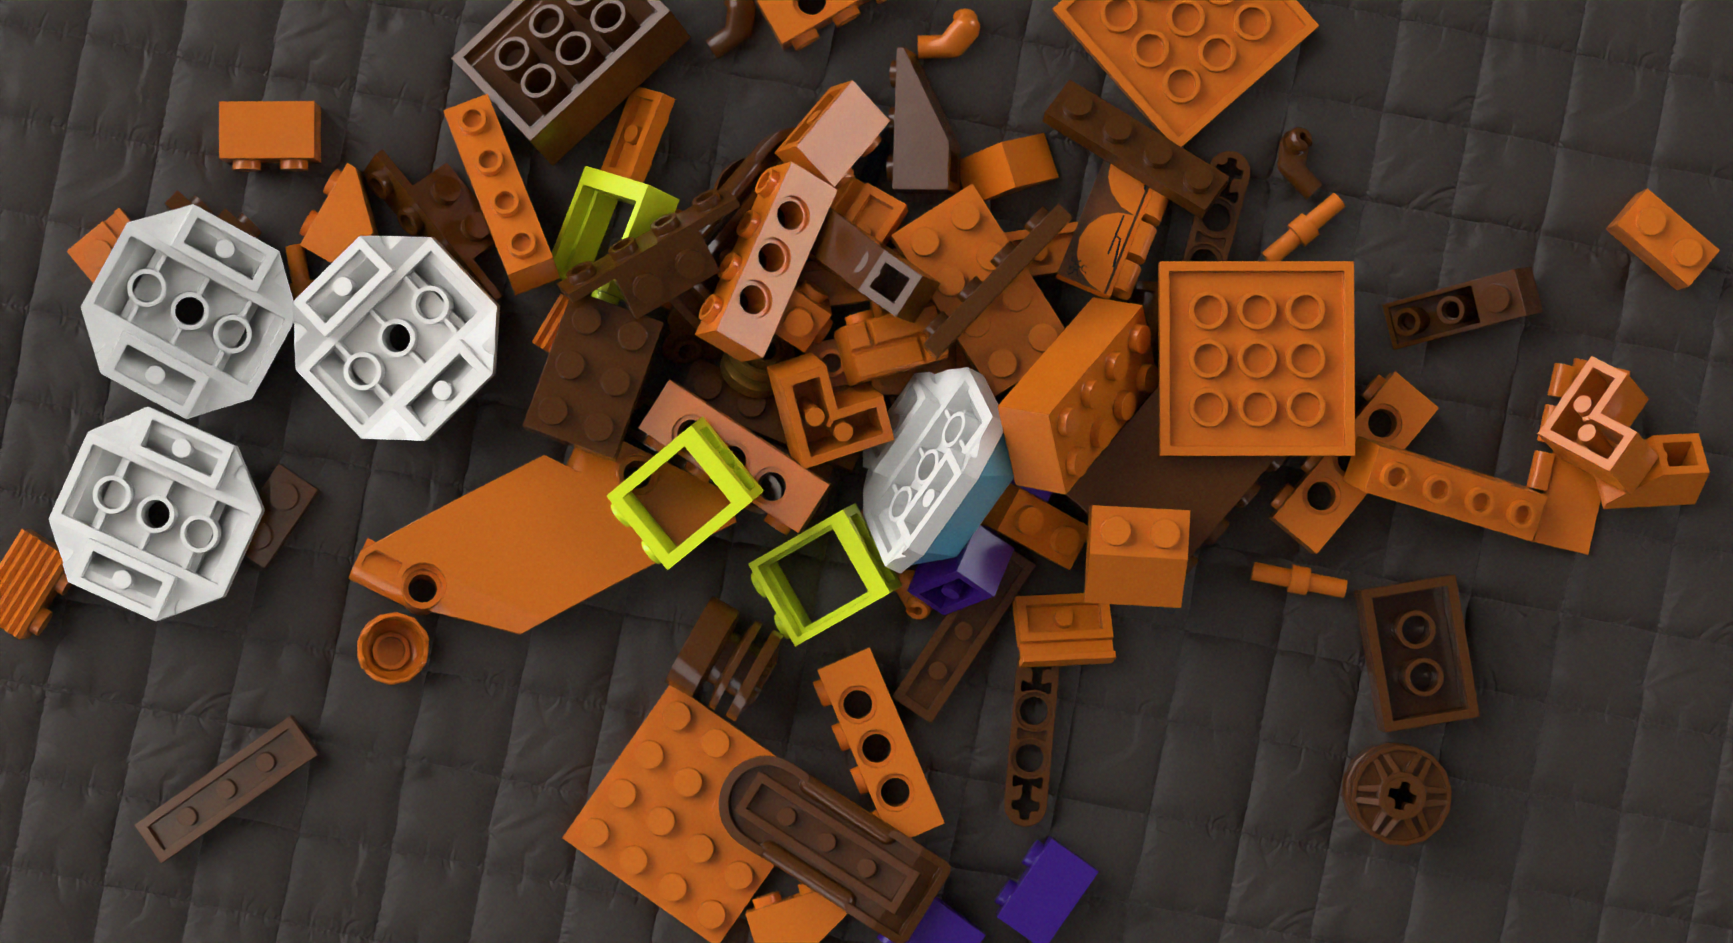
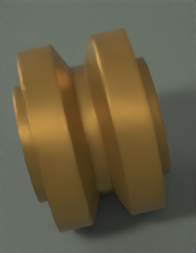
(752, 376)

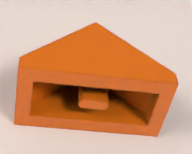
(1009, 167)

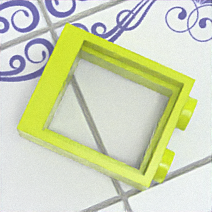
(591, 214)
(721, 467)
(861, 549)

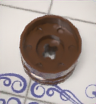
(724, 658)
(1386, 767)

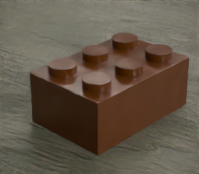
(594, 377)
(1416, 653)

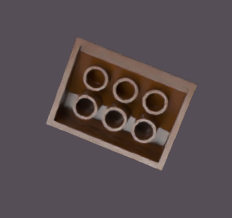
(568, 63)

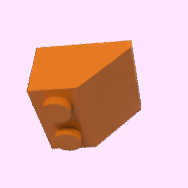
(1136, 556)

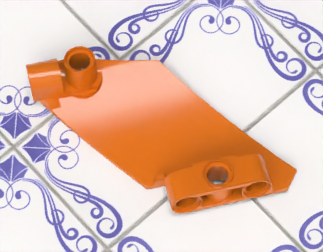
(534, 540)

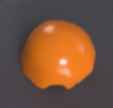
(393, 648)

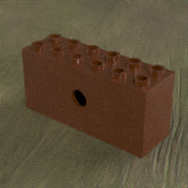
(1136, 476)

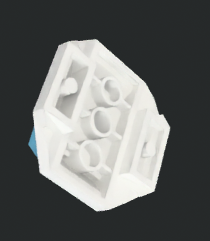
(347, 325)
(179, 363)
(939, 472)
(106, 525)

